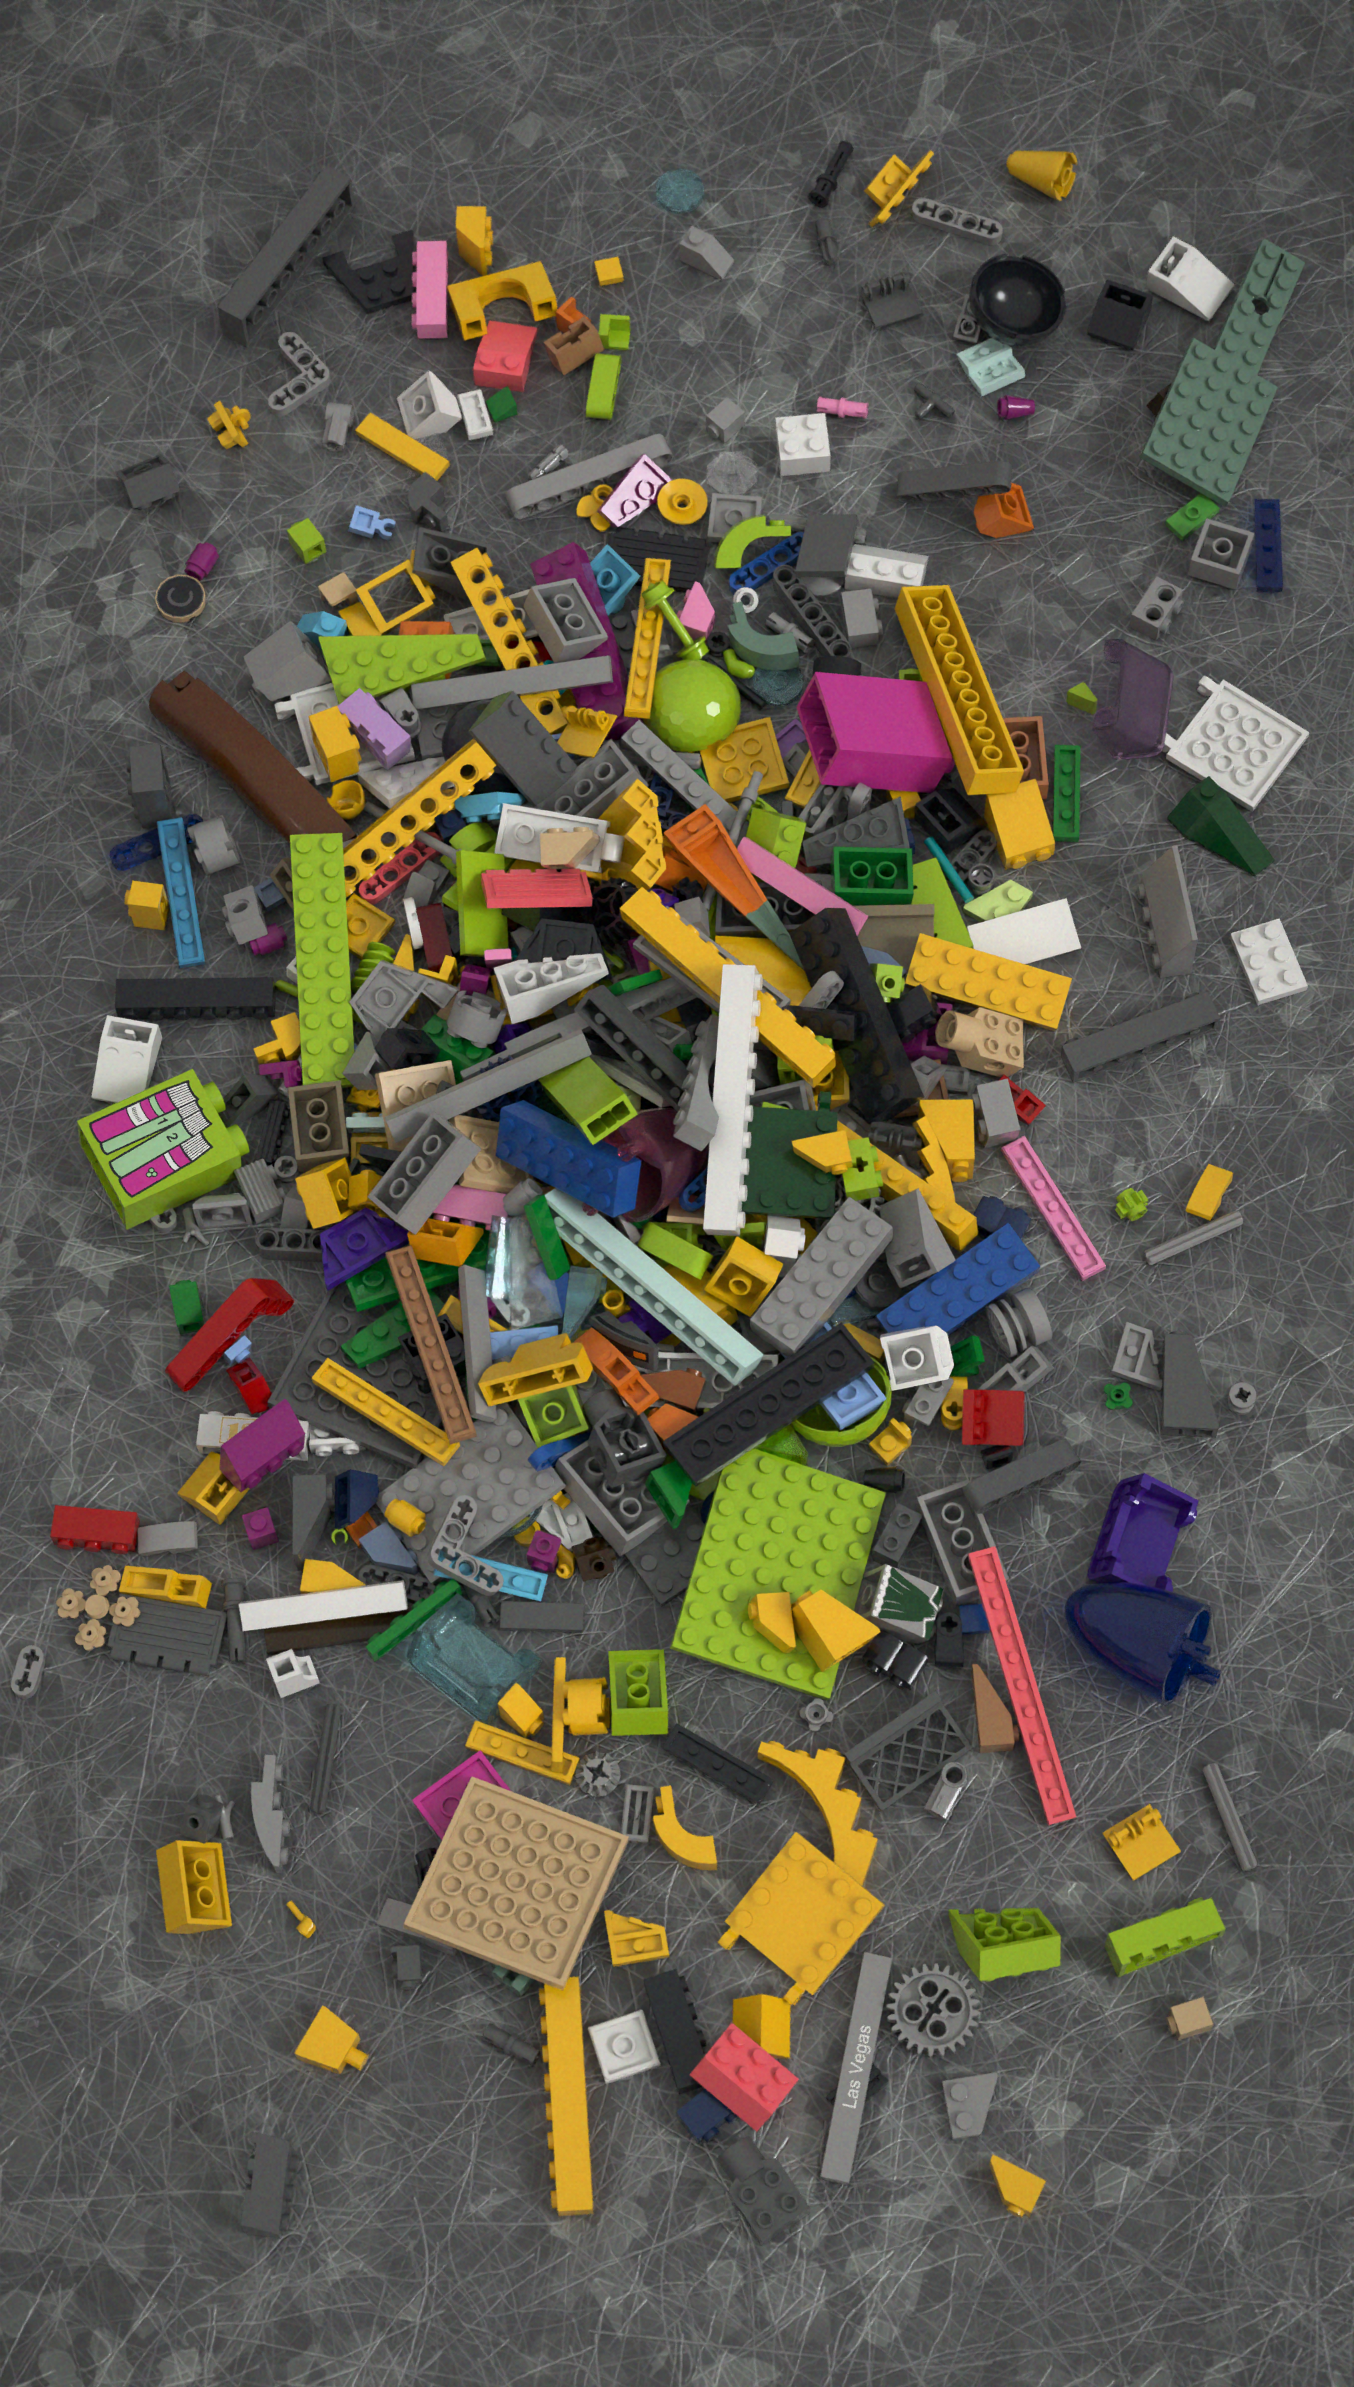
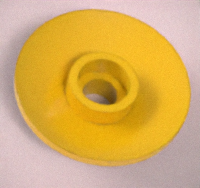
(682, 492)

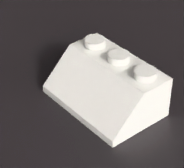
(884, 570)

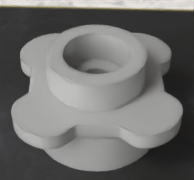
(816, 1706)

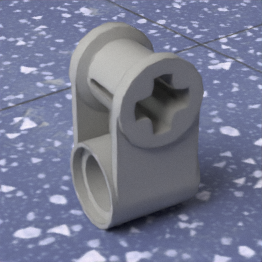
(402, 711)

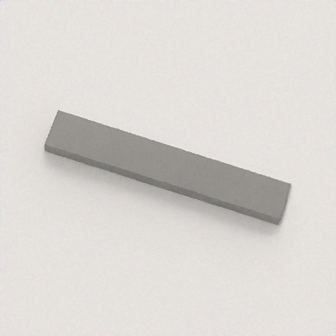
(476, 1338)

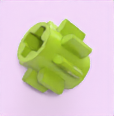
(1131, 1204)

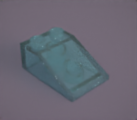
(582, 1298)

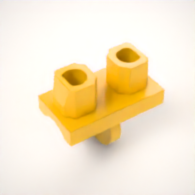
(224, 417)

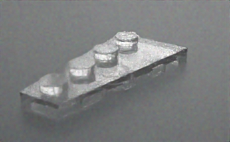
(532, 1293)

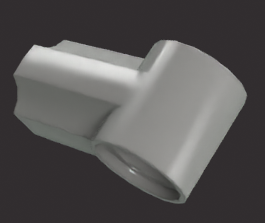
(337, 420)
(945, 1792)

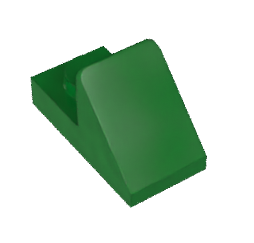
(966, 1357)

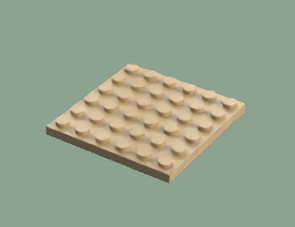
(516, 1883)

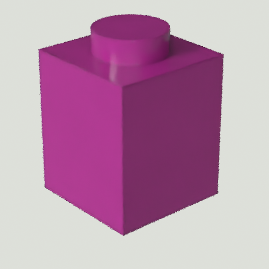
(260, 1528)

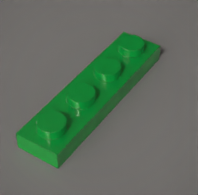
(1066, 793)
(405, 1625)

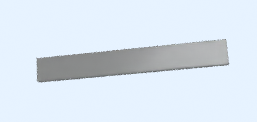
(521, 681)
(490, 1084)

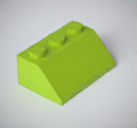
(777, 834)

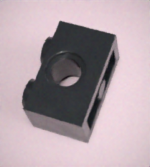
(406, 1048)

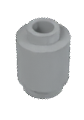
(519, 1196)

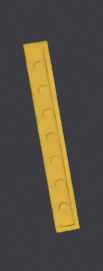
(646, 645)

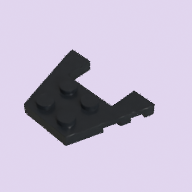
(380, 283)

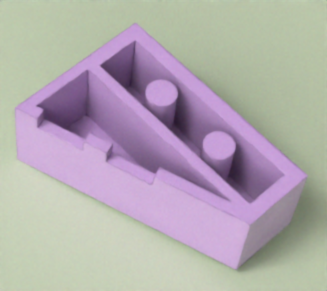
(376, 729)

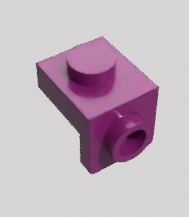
(543, 1552)

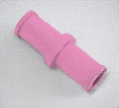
(842, 407)

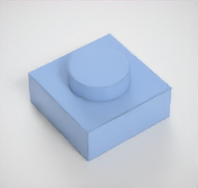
(238, 1351)

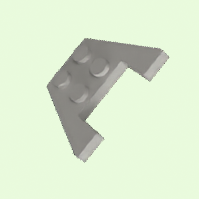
(392, 992)

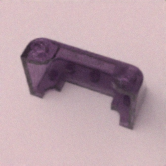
(1142, 703)

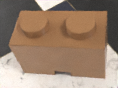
(574, 347)

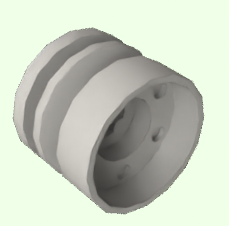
(1024, 1319)

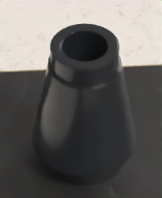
(886, 1479)

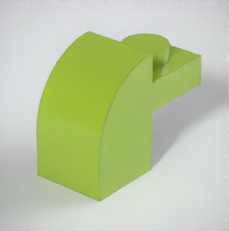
(474, 837)

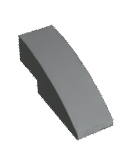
(1021, 1373)

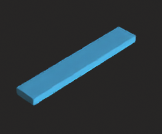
(180, 892)

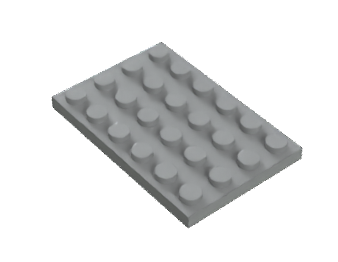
(488, 1469)

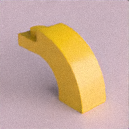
(684, 1847)

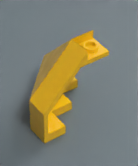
(636, 819)

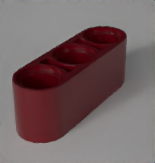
(434, 935)

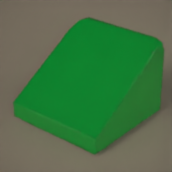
(502, 405)

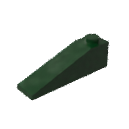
(1215, 822)

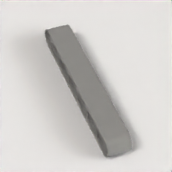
(583, 477)

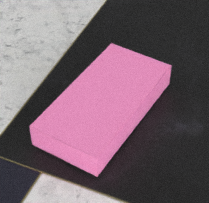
(497, 957)

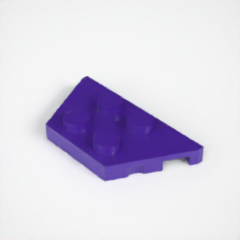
(358, 1244)

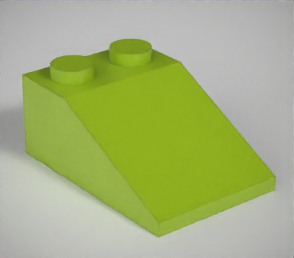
(638, 1692)

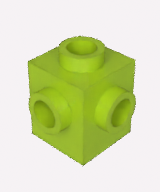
(888, 980)

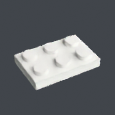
(1268, 961)

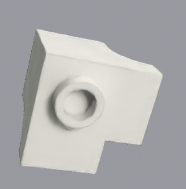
(292, 1672)

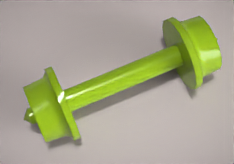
(655, 595)

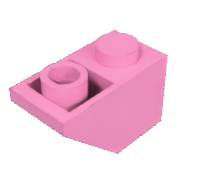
(698, 613)

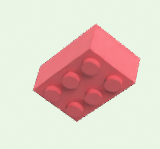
(744, 2077)

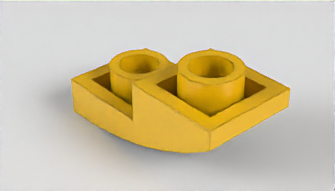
(1209, 1192)

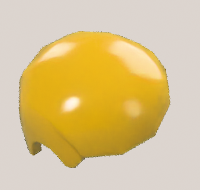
(347, 799)

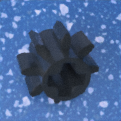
(687, 890)

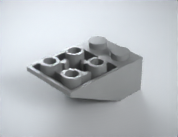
(917, 1241)

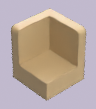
(338, 590)

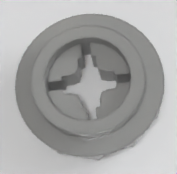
(601, 1786)

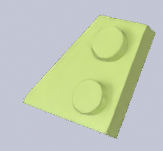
(998, 902)

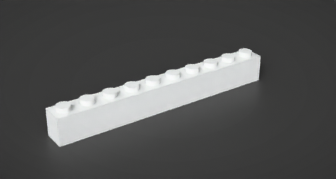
(731, 1100)

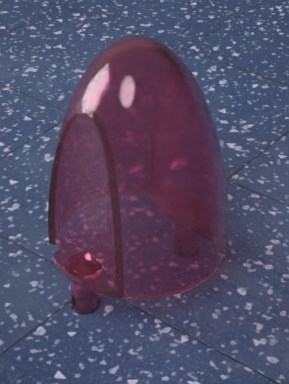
(665, 1161)

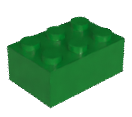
(872, 875)

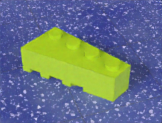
(1163, 1936)

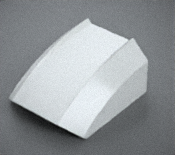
(917, 1356)

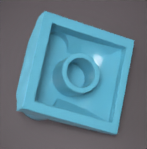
(613, 578)
(488, 805)

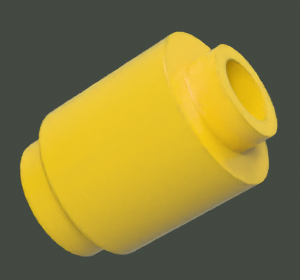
(405, 1517)

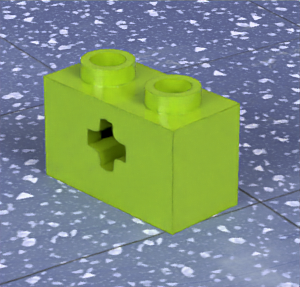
(866, 1183)

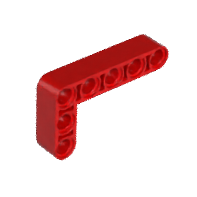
(225, 1326)

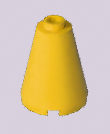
(1044, 170)

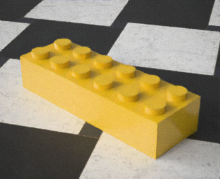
(988, 982)

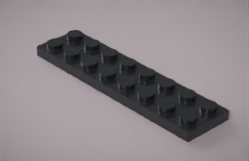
(768, 1404)

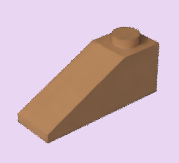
(992, 1717)

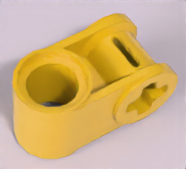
(954, 1403)

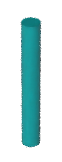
(949, 869)

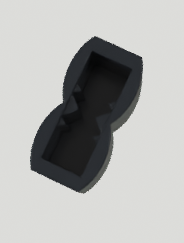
(895, 1660)

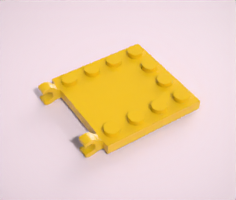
(803, 1915)

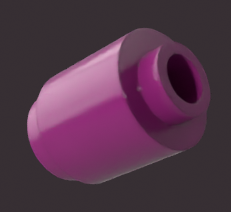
(201, 561)
(270, 942)

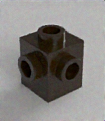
(594, 1558)

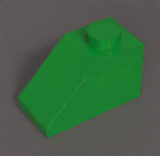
(670, 1491)

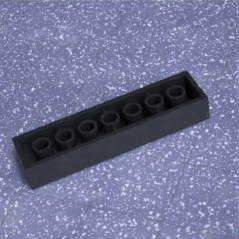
(876, 1056)

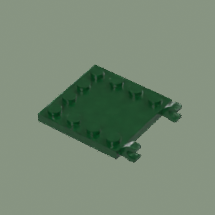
(777, 1177)

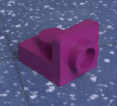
(288, 1070)

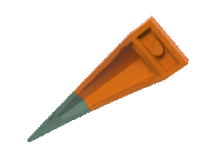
(713, 856)

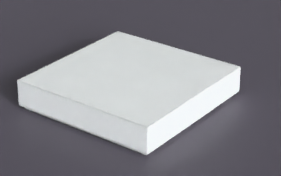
(624, 2046)

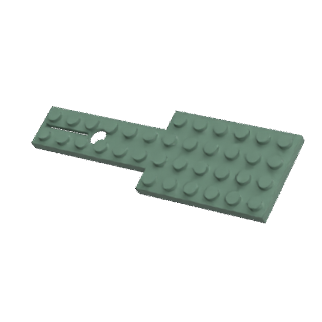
(1216, 392)

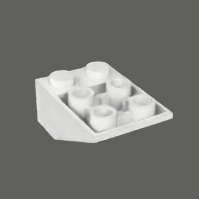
(1188, 279)
(125, 1058)

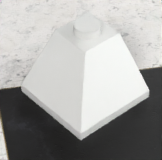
(428, 407)

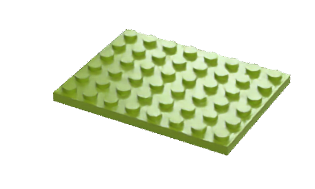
(774, 1532)

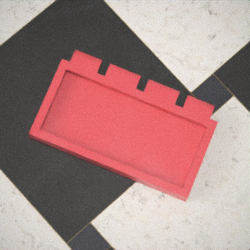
(536, 889)

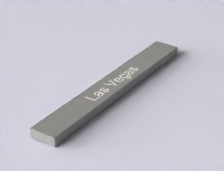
(855, 2068)

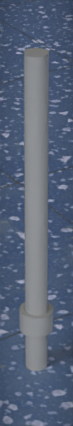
(748, 798)
(420, 836)

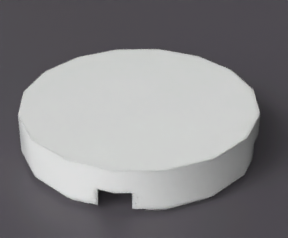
(413, 923)

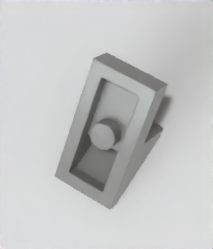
(426, 884)

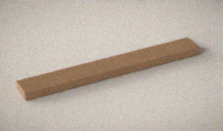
(430, 1345)

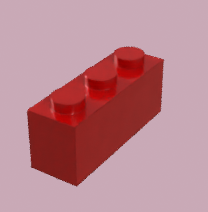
(95, 1529)

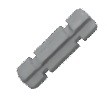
(549, 463)

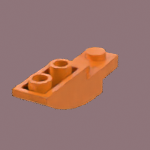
(617, 1371)

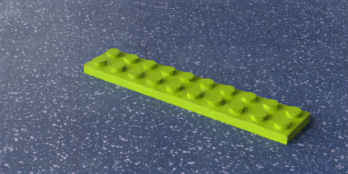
(322, 957)

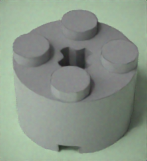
(214, 844)
(476, 1018)

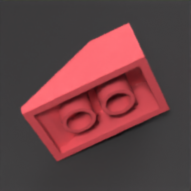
(504, 356)

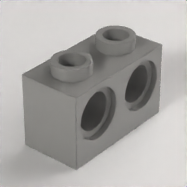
(1154, 607)

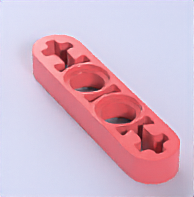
(397, 865)

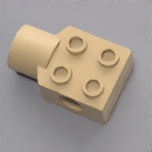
(983, 1040)

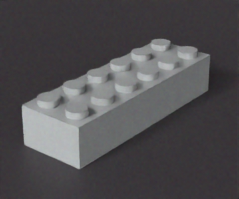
(821, 1278)

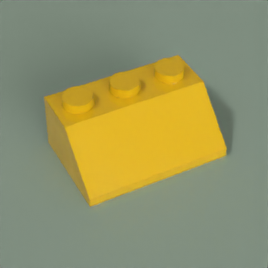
(193, 1887)

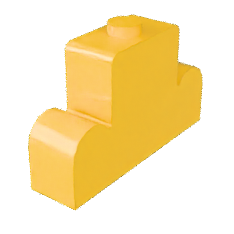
(536, 1369)

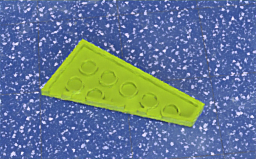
(395, 661)

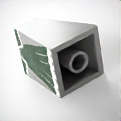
(899, 1603)

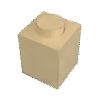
(1189, 2019)

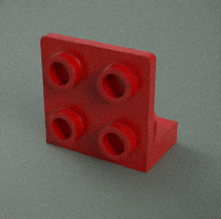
(993, 1417)

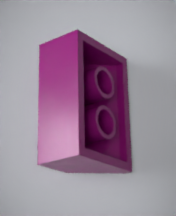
(262, 1446)

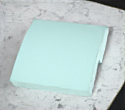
(990, 366)

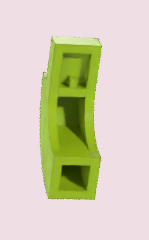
(741, 534)

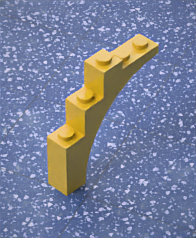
(840, 1809)

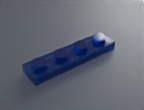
(1268, 545)

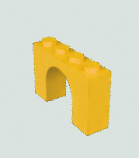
(523, 282)

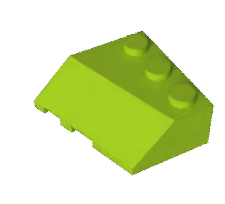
(1005, 1941)

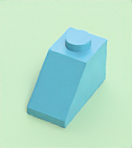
(322, 624)

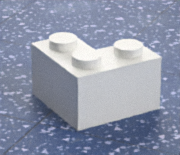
(783, 1241)

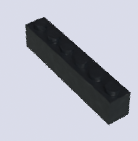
(195, 998)

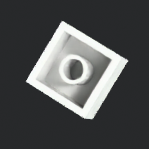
(802, 444)

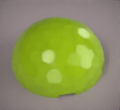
(693, 705)
(826, 1433)

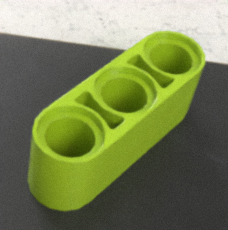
(603, 386)
(675, 1250)

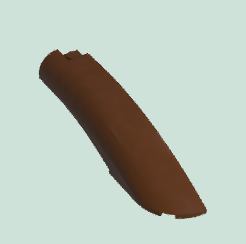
(244, 759)

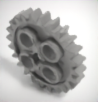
(955, 2024)

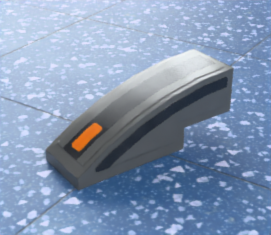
(627, 1339)

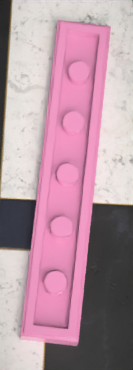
(794, 883)
(1053, 1208)

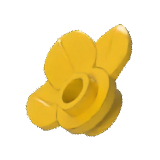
(590, 504)

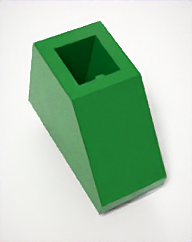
(187, 1306)

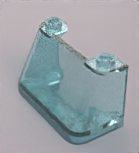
(468, 1661)

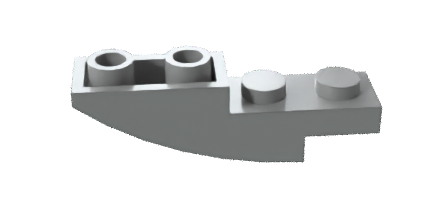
(270, 1823)

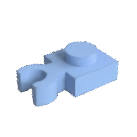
(367, 522)

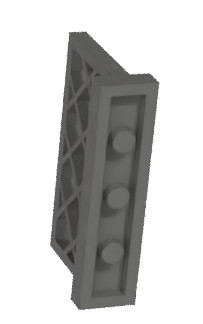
(892, 1731)

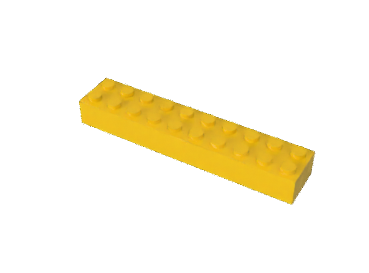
(959, 690)

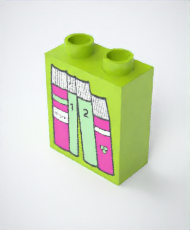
(162, 1147)

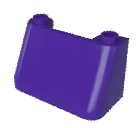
(1140, 1532)

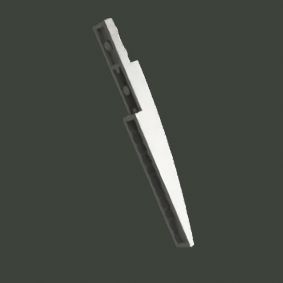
(643, 1003)

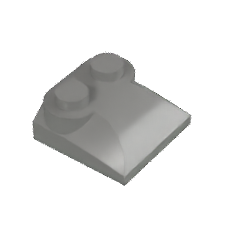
(222, 1211)

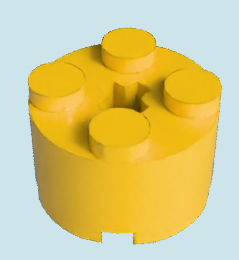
(587, 1706)

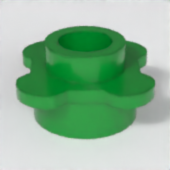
(1118, 1403)

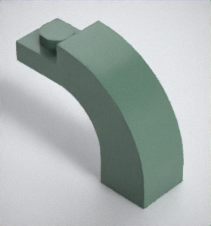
(761, 650)

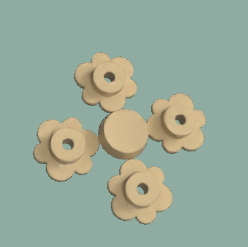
(97, 1607)

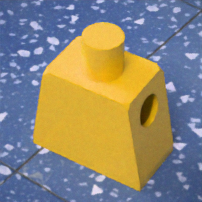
(331, 2044)

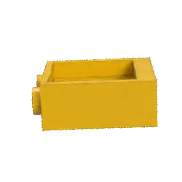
(383, 627)

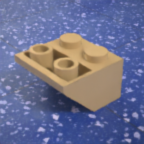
(566, 849)

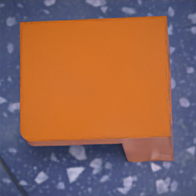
(567, 315)

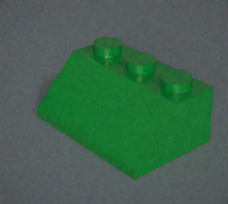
(458, 1050)

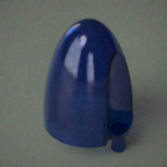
(1143, 1636)

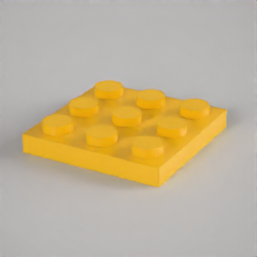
(747, 749)

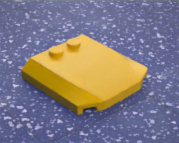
(771, 963)

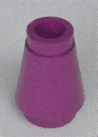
(1014, 407)

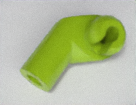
(737, 668)

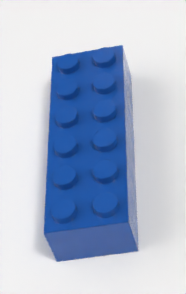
(566, 1159)
(964, 1286)

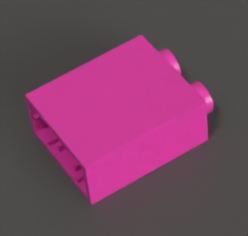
(874, 732)

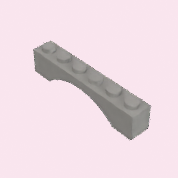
(697, 1117)

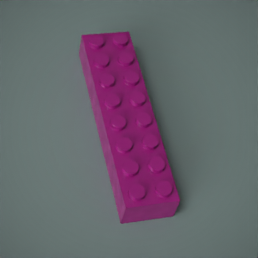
(571, 563)

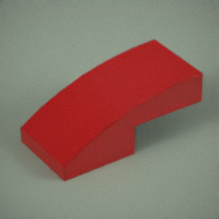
(1025, 1103)

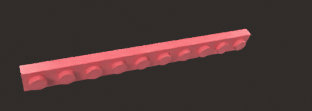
(1021, 1686)

